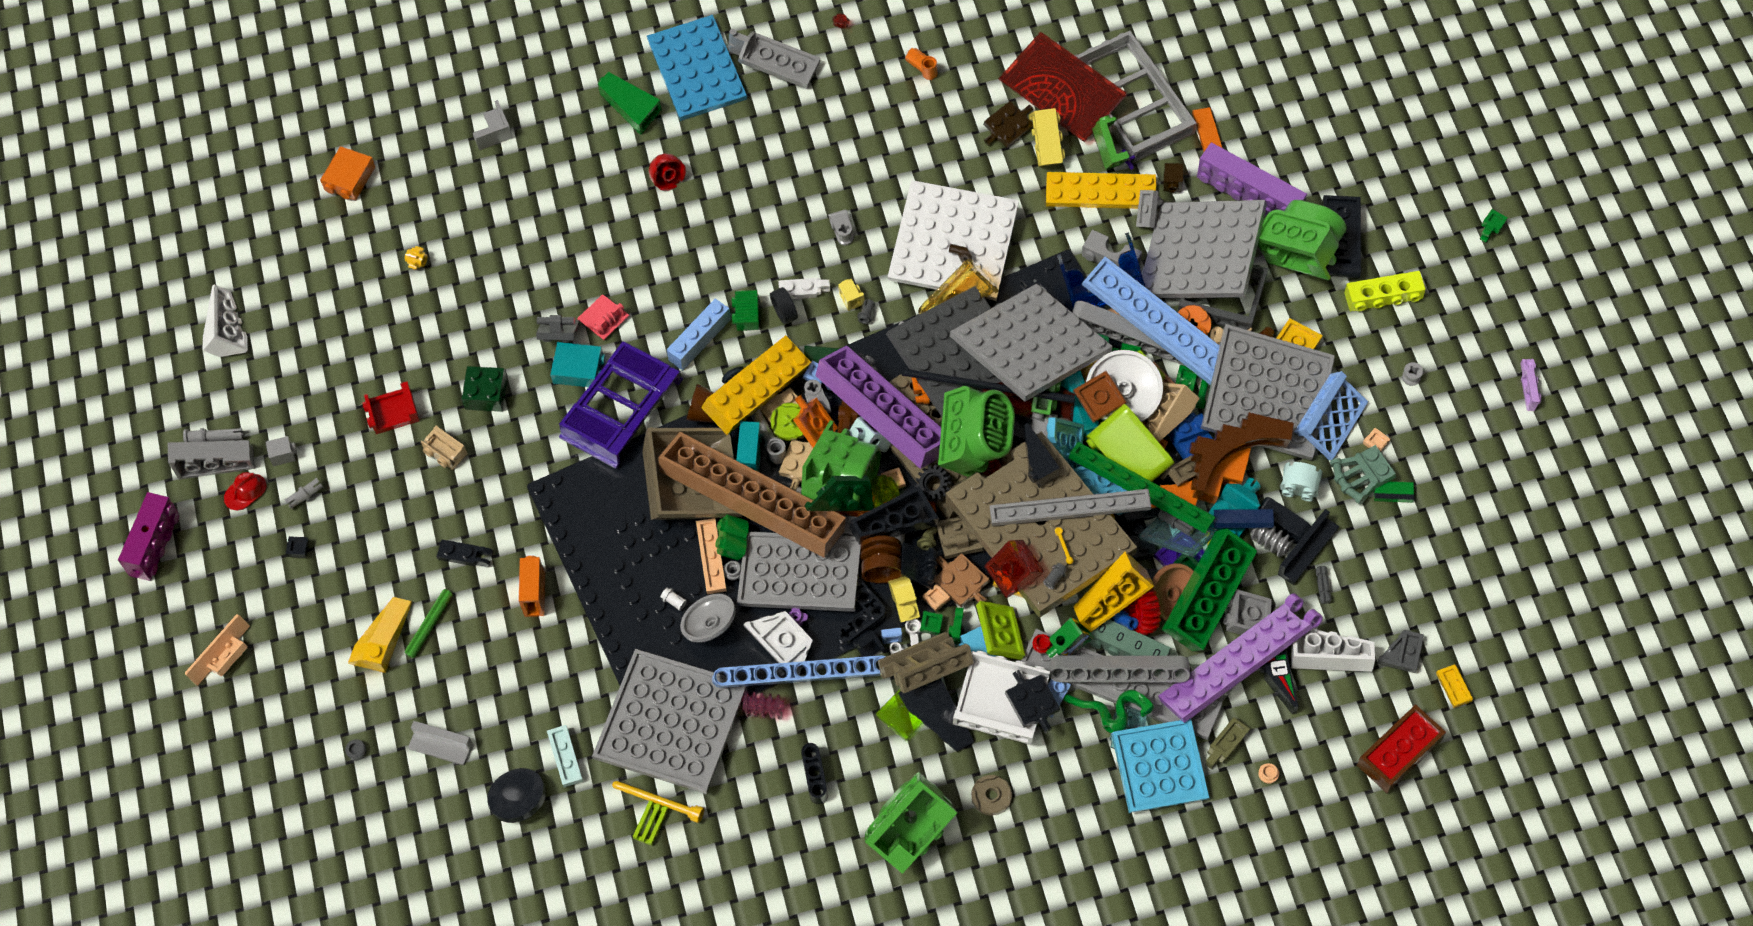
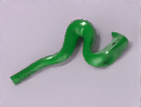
(1121, 721)

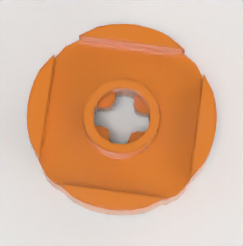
(1199, 315)

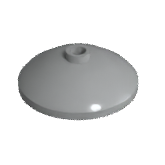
(708, 618)

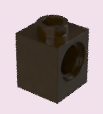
(1173, 177)

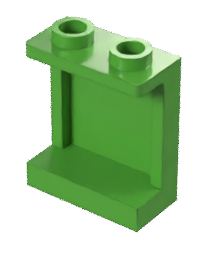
(1105, 143)

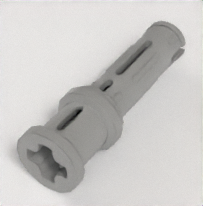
(212, 435)

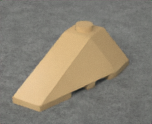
(1174, 407)

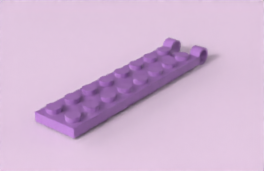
(1239, 659)

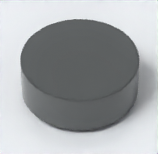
(356, 750)

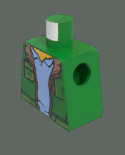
(1069, 639)

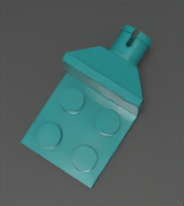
(1237, 497)

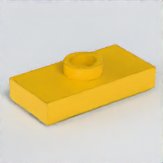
(1454, 686)

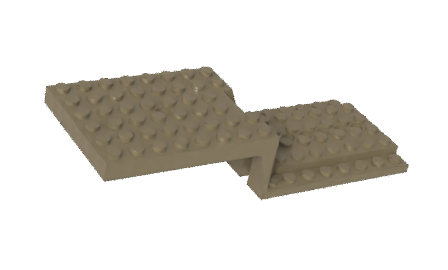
(1090, 540)

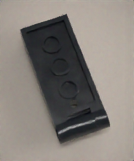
(1349, 249)

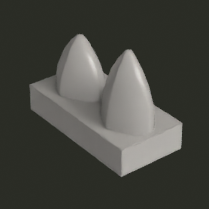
(1148, 203)

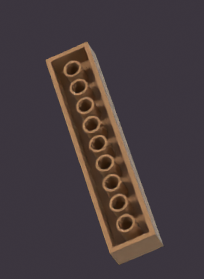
(750, 494)

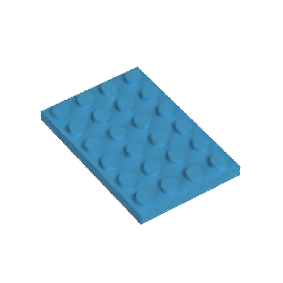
(696, 67)

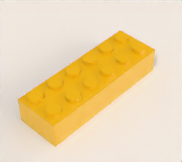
(756, 385)

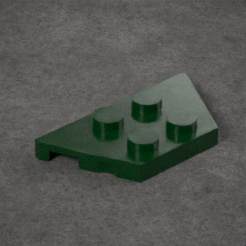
(838, 495)

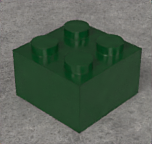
(484, 388)

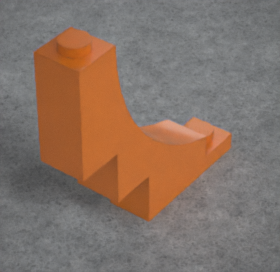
(1228, 471)

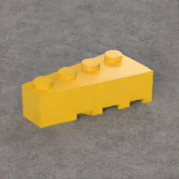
(1113, 592)

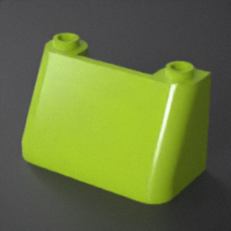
(1130, 444)

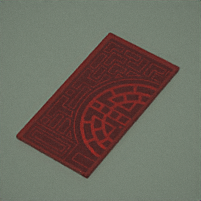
(1059, 80)

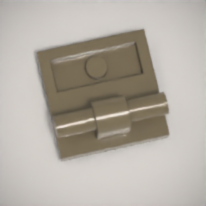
(956, 538)

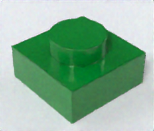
(931, 623)

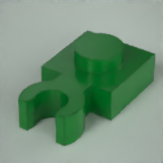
(956, 629)

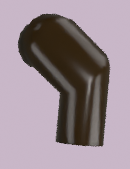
(962, 252)

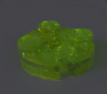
(880, 485)

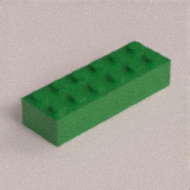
(1209, 590)

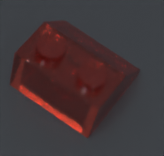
(1014, 567)

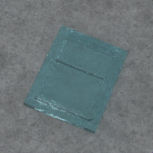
(1163, 535)

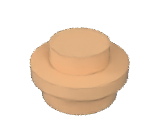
(1268, 773)

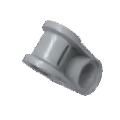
(842, 227)
(818, 392)

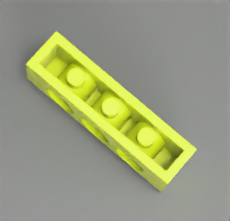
(1410, 281)

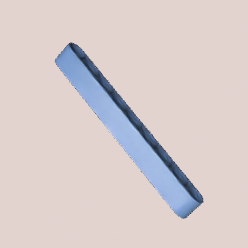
(791, 674)

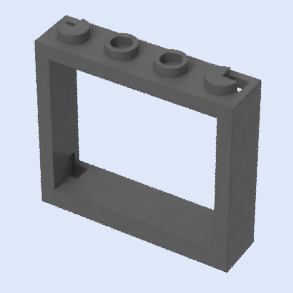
(1223, 317)

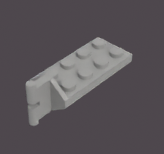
(773, 57)

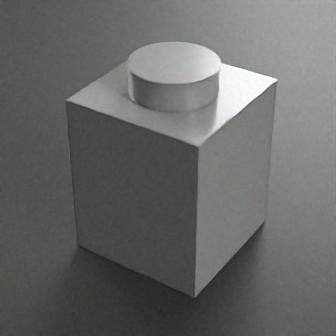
(281, 451)

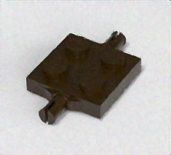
(1008, 124)

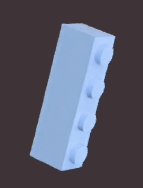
(698, 334)

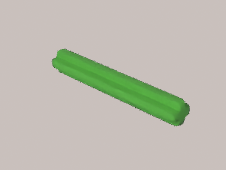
(428, 623)

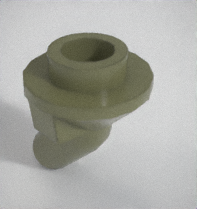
(927, 540)

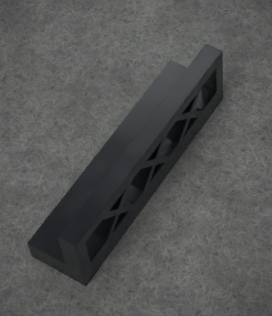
(1308, 548)

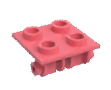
(603, 316)

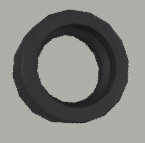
(783, 305)

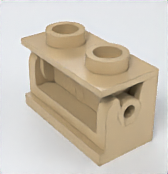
(444, 448)

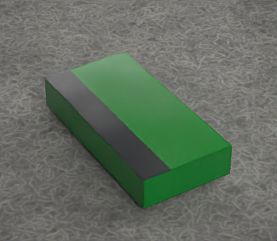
(1395, 492)

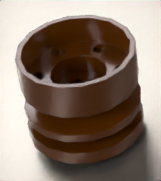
(881, 559)

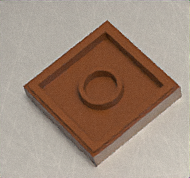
(1099, 396)

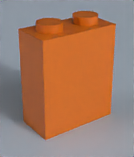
(347, 173)
(532, 586)

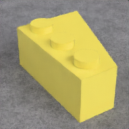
(1047, 137)

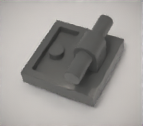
(557, 328)

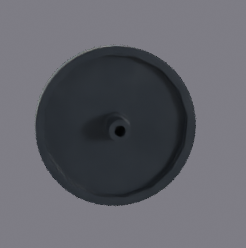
(516, 795)

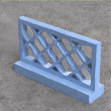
(1322, 403)

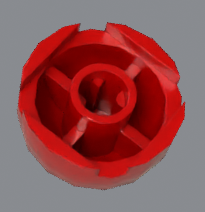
(666, 171)

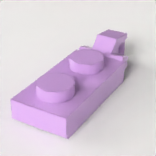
(1530, 384)

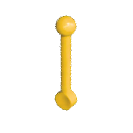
(1058, 532)

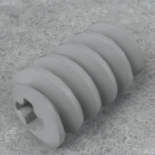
(1272, 539)

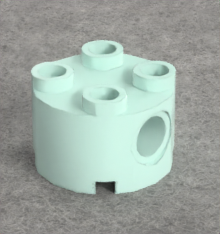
(1301, 480)

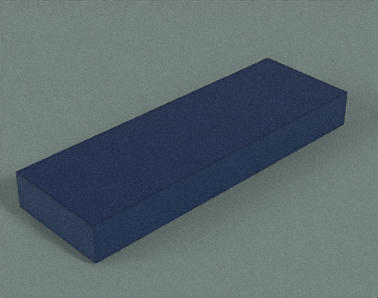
(1243, 518)

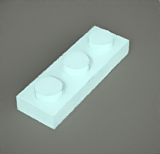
(564, 756)

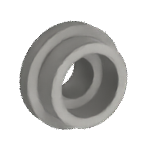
(730, 566)

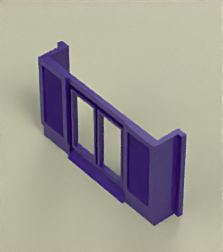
(597, 432)

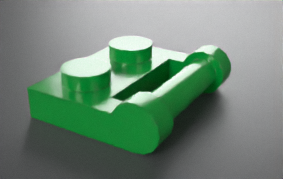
(1188, 377)

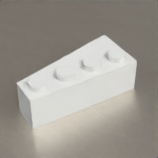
(1332, 652)

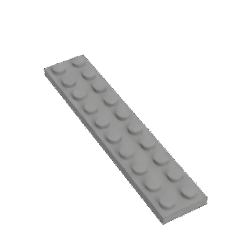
(1202, 721)

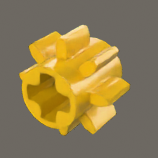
(416, 257)

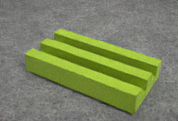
(657, 807)

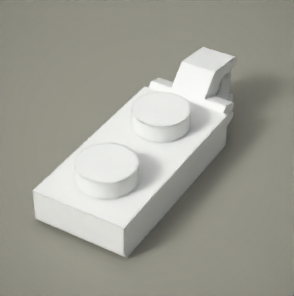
(805, 287)

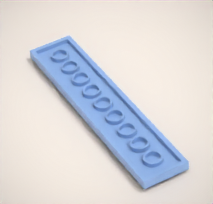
(1153, 318)

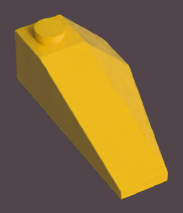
(380, 639)

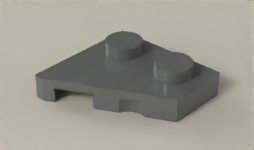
(1403, 652)

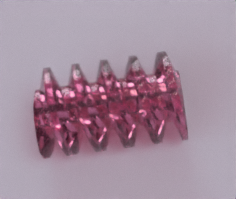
(763, 705)

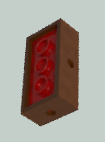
(1401, 748)

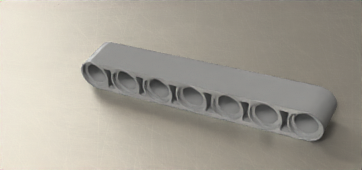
(1118, 328)
(1119, 669)

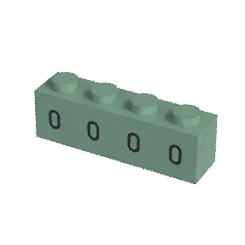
(1124, 642)

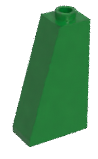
(629, 101)

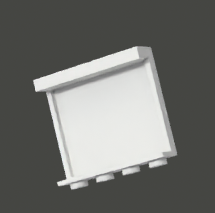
(984, 701)

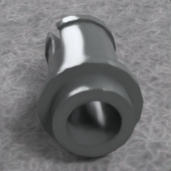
(865, 315)
(1058, 571)

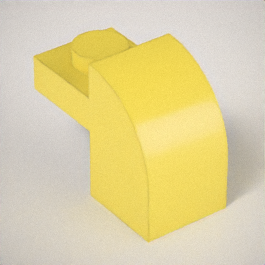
(904, 598)

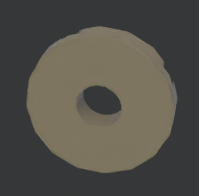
(988, 806)

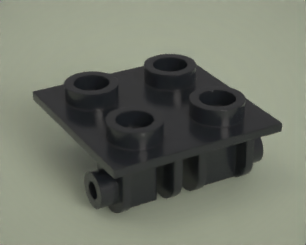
(919, 565)

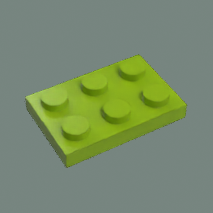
(1000, 630)

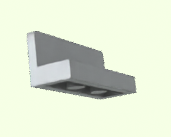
(440, 743)

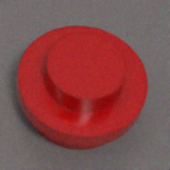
(1041, 643)

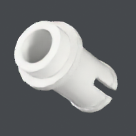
(674, 599)

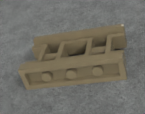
(925, 662)

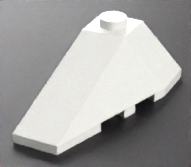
(222, 327)

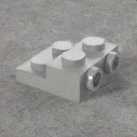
(1246, 611)

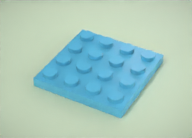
(1160, 765)

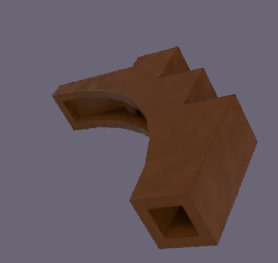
(1253, 432)

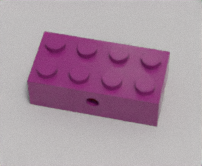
(149, 536)

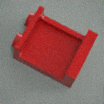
(391, 410)

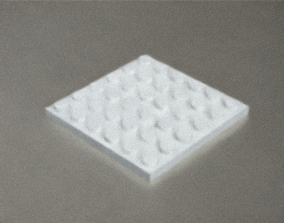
(947, 216)

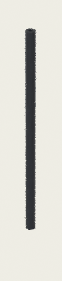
(981, 384)

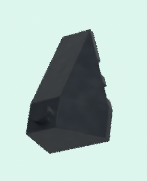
(936, 710)

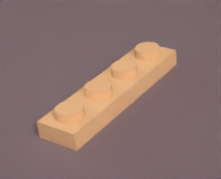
(711, 560)

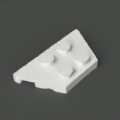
(781, 638)

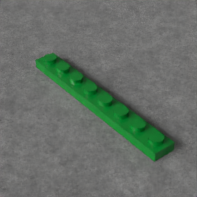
(1131, 481)

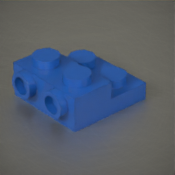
(1186, 433)

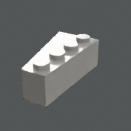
(209, 457)

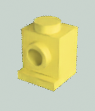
(851, 294)

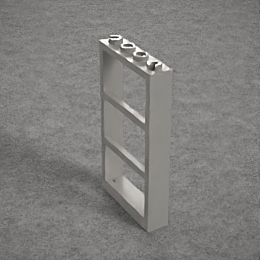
(1164, 139)

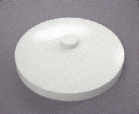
(1135, 379)

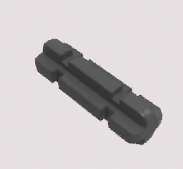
(1323, 584)

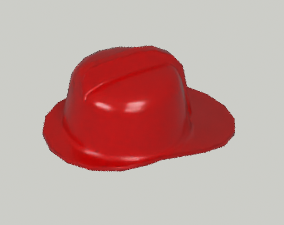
(244, 490)

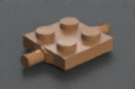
(961, 580)

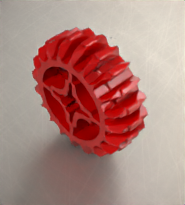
(1146, 611)

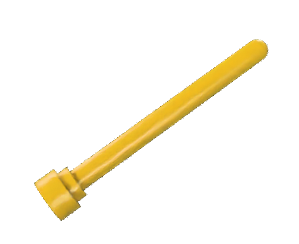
(695, 813)

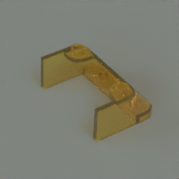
(962, 279)

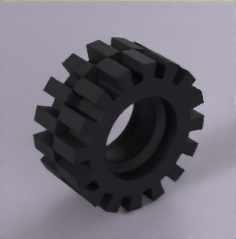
(945, 483)

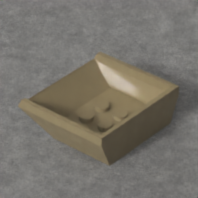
(671, 498)

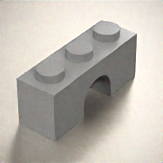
(1096, 249)

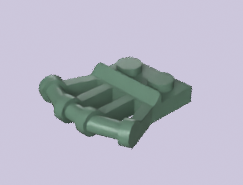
(1375, 470)

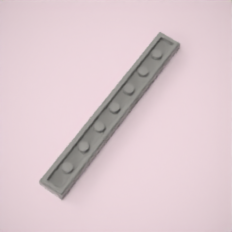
(1070, 507)

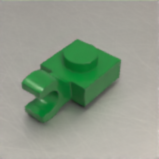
(1493, 223)

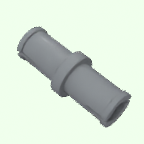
(303, 493)

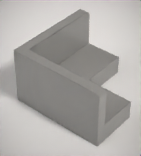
(497, 130)

